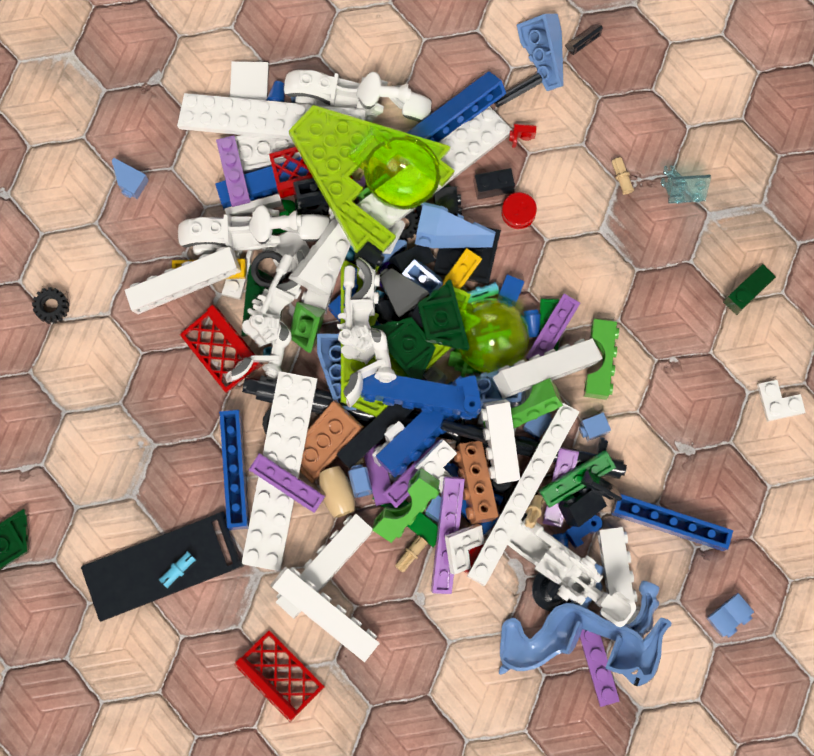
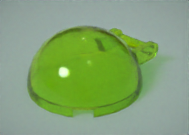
(398, 170)
(494, 334)

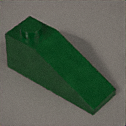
(749, 289)

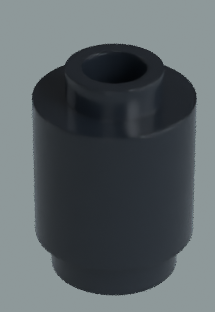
(385, 311)
(500, 488)

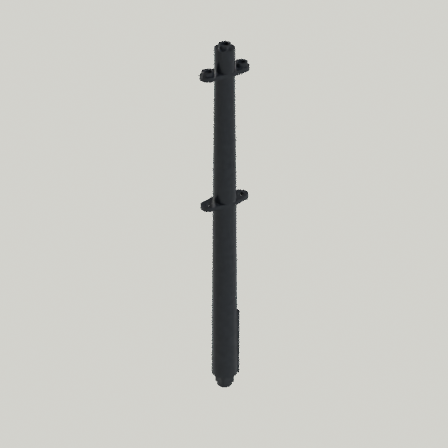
(265, 390)

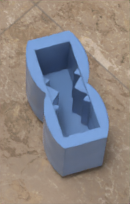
(360, 481)
(730, 615)

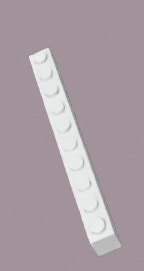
(522, 494)

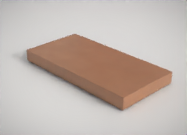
(326, 438)

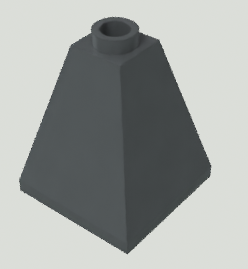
(401, 292)

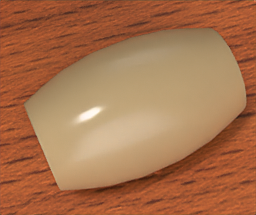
(337, 491)

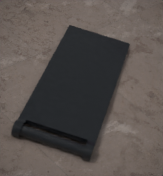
(133, 575)

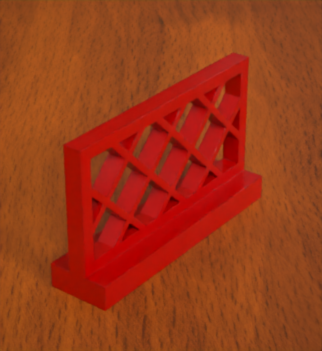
(286, 188)
(229, 334)
(270, 691)

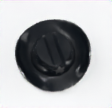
(545, 593)

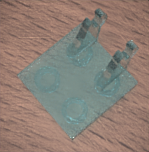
(685, 188)

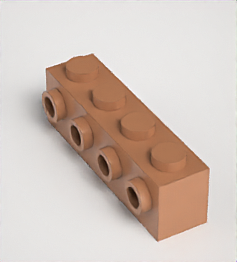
(477, 484)

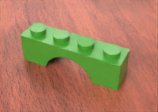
(598, 383)
(543, 399)
(392, 521)

